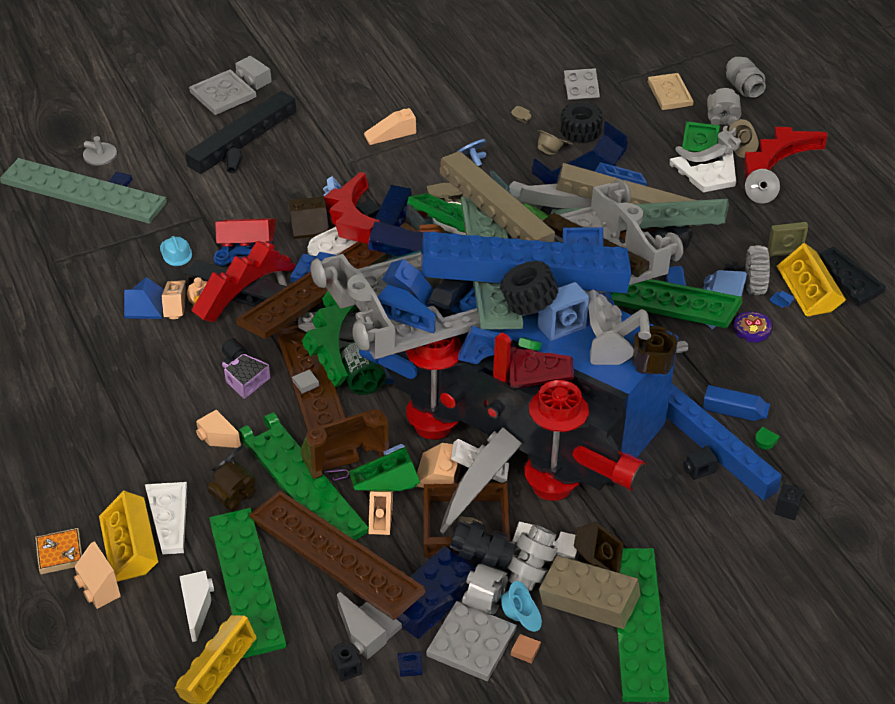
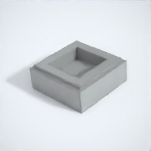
(305, 381)

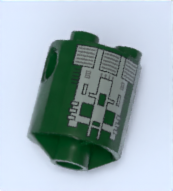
(363, 375)

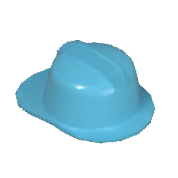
(176, 251)
(520, 607)

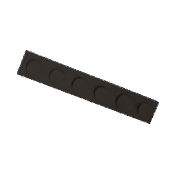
(557, 223)

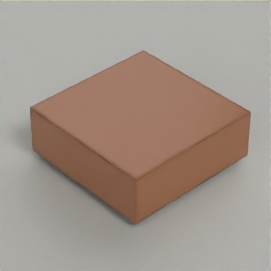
(525, 648)

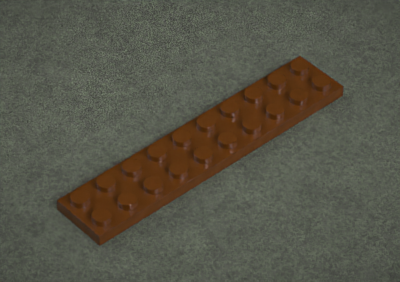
(300, 296)
(319, 404)
(338, 555)

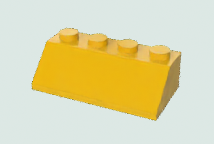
(810, 281)
(128, 537)
(216, 660)

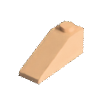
(394, 126)
(174, 299)

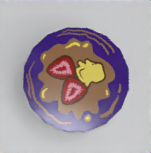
(752, 326)

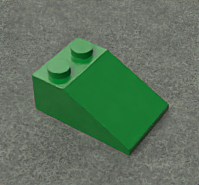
(386, 473)

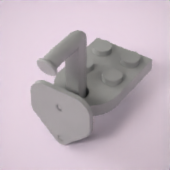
(605, 319)

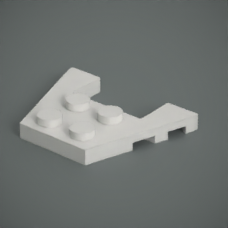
(708, 176)

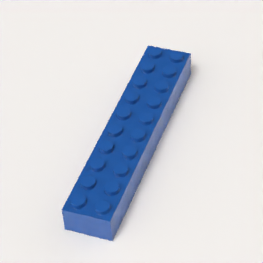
(492, 257)

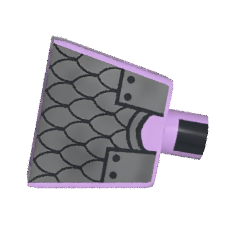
(245, 374)

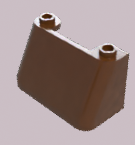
(363, 429)

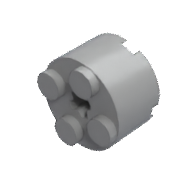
(723, 107)
(485, 588)

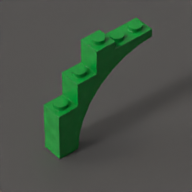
(325, 338)

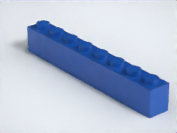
(725, 446)

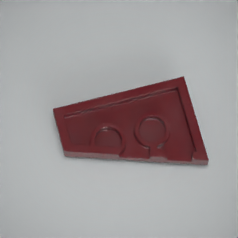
(538, 368)

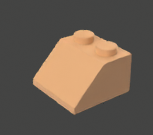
(438, 467)
(96, 577)

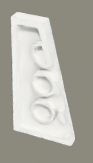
(169, 514)

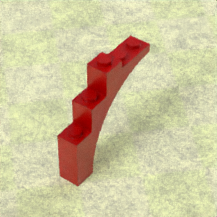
(782, 145)
(342, 206)
(241, 272)

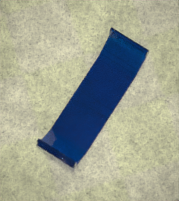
(607, 151)

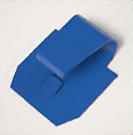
(784, 299)

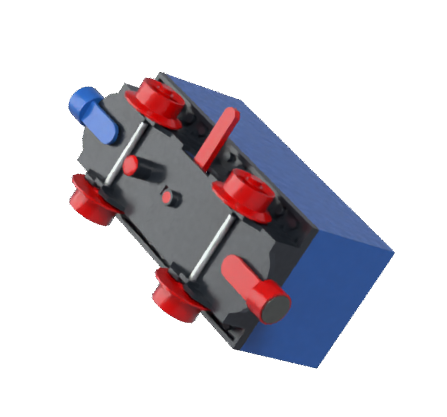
(569, 428)

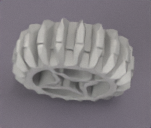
(757, 269)

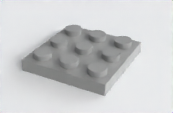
(222, 92)
(471, 641)

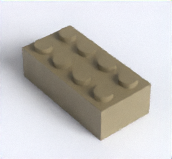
(590, 591)

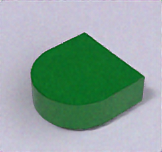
(530, 343)
(766, 439)

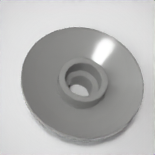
(759, 194)

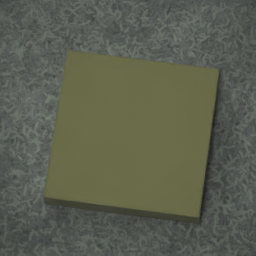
(786, 238)

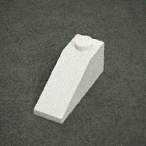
(197, 599)

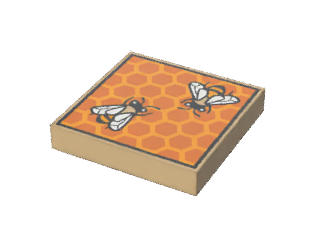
(58, 550)

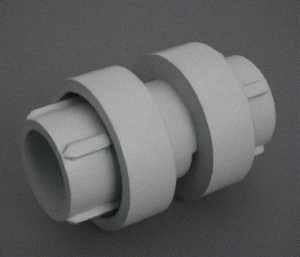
(745, 77)
(535, 549)

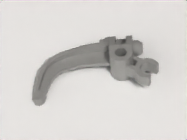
(725, 146)

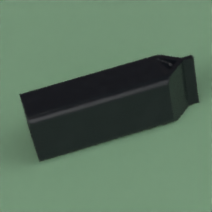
(449, 293)

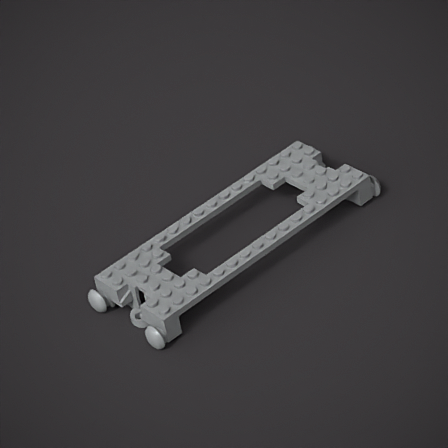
(386, 337)

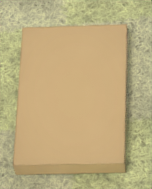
(670, 91)

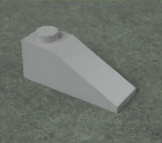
(362, 630)

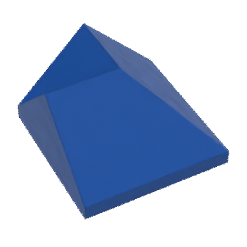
(143, 301)

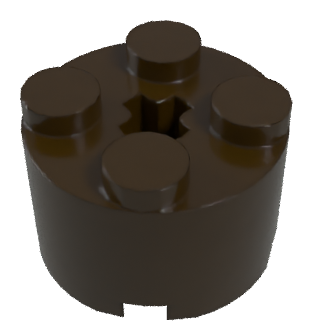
(654, 354)
(232, 485)

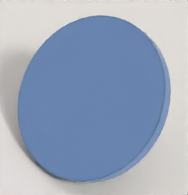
(471, 148)

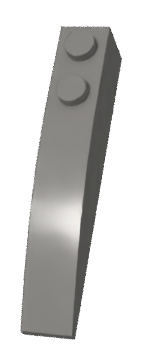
(548, 196)
(482, 470)

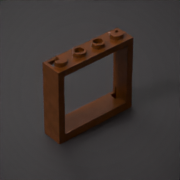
(444, 493)

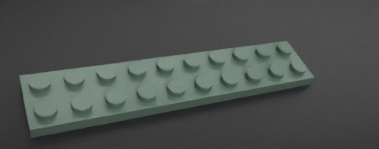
(84, 190)
(677, 213)
(490, 302)

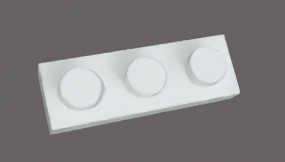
(465, 455)

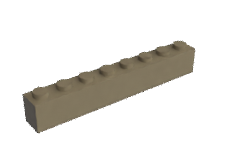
(581, 183)
(493, 199)

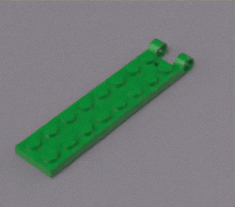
(285, 465)

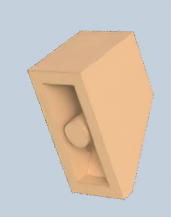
(217, 431)
(380, 512)

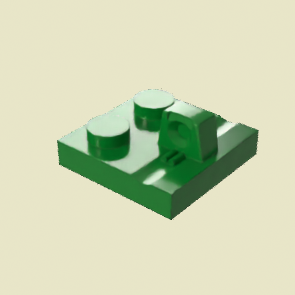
(700, 136)

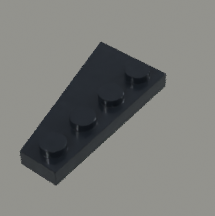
(854, 279)

